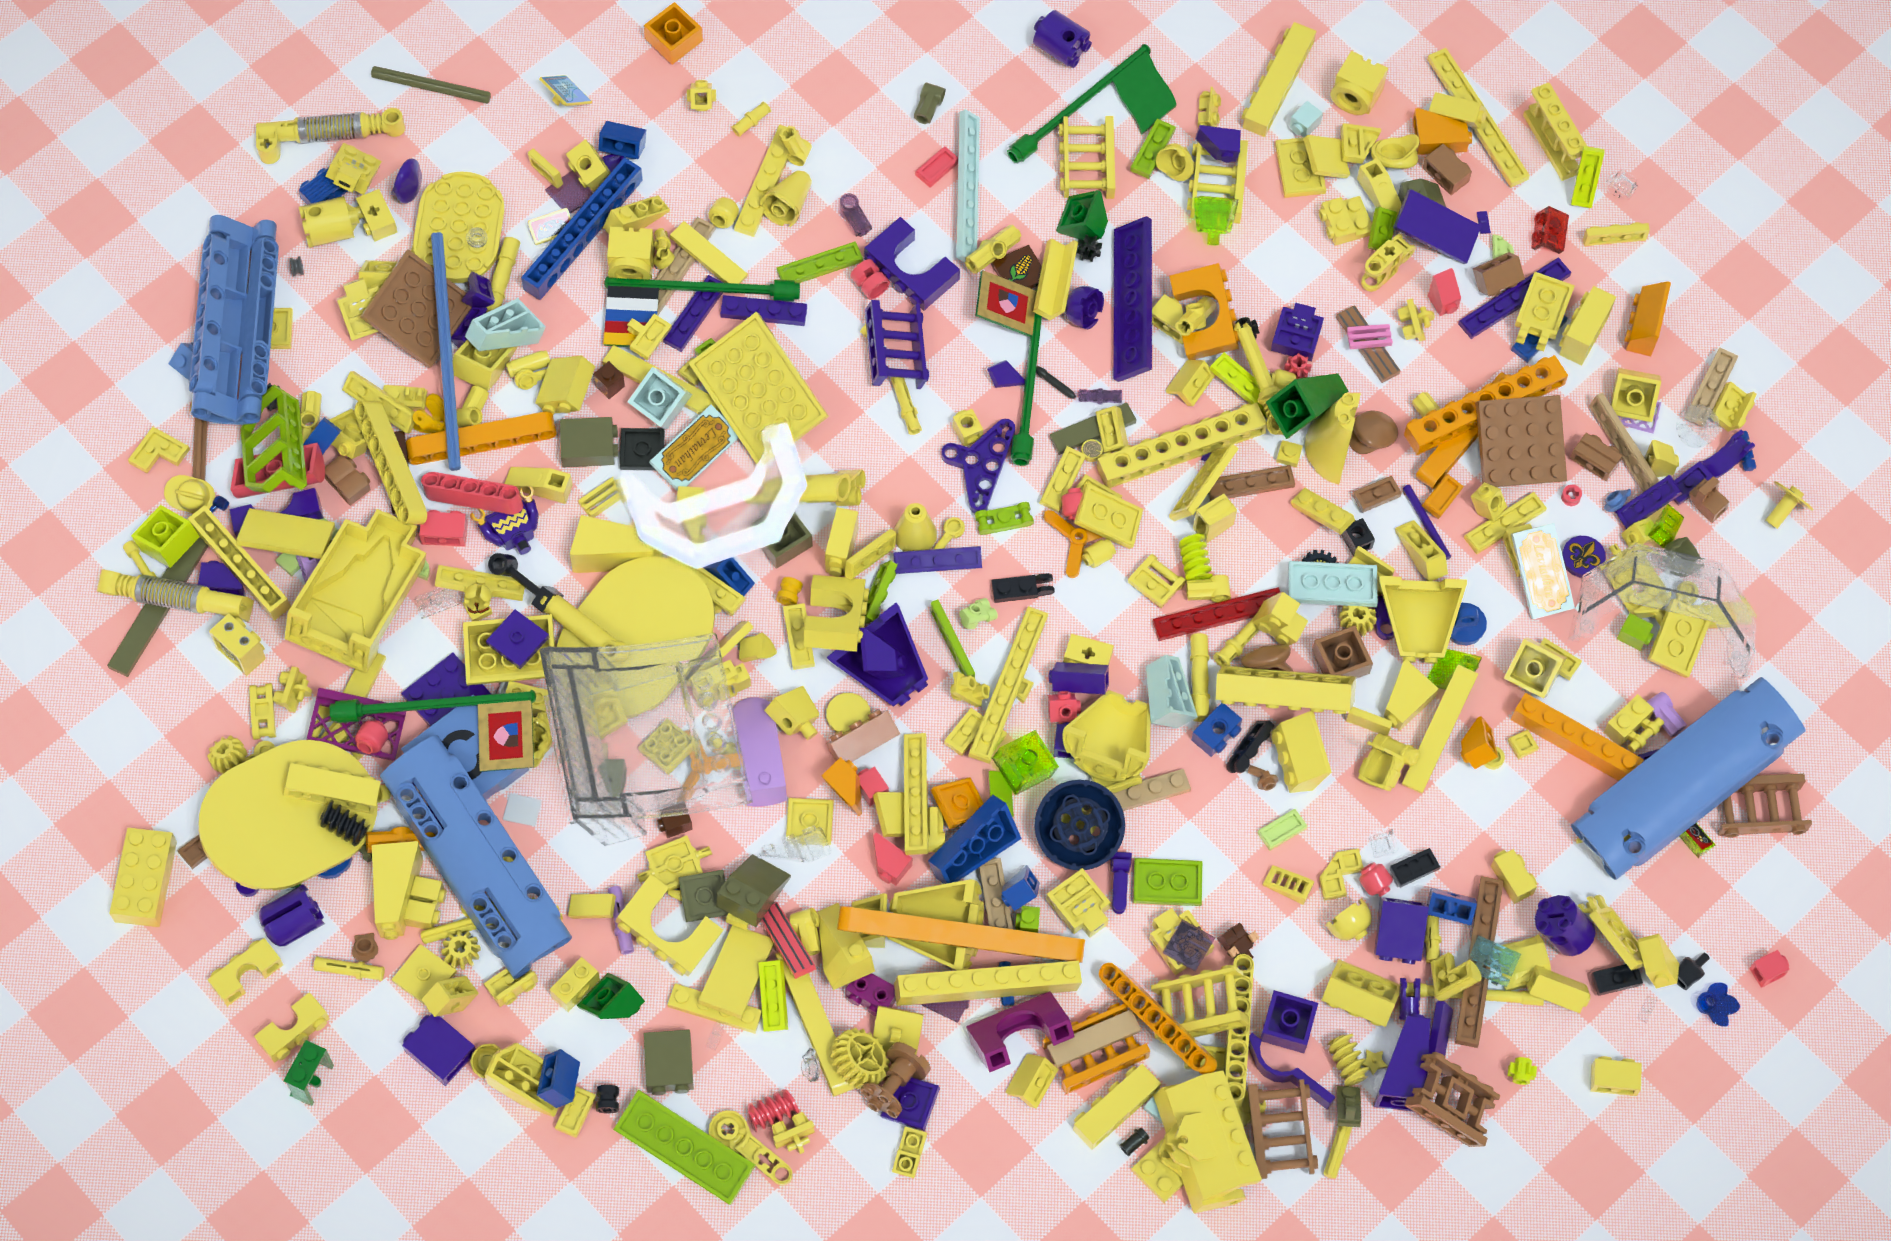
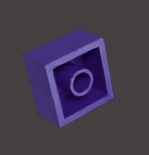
(1289, 1021)

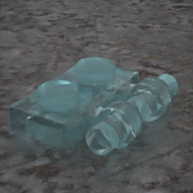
(1494, 956)

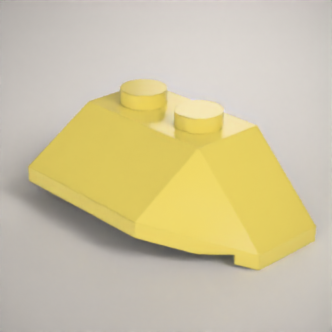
(517, 1075)

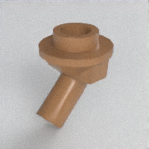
(1267, 781)

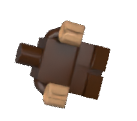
(1238, 941)

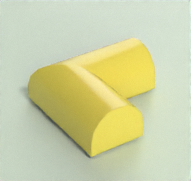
(1451, 980)

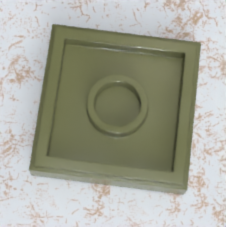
(700, 895)

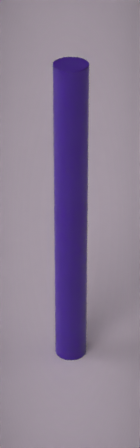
(1425, 519)

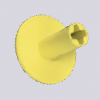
(1786, 505)

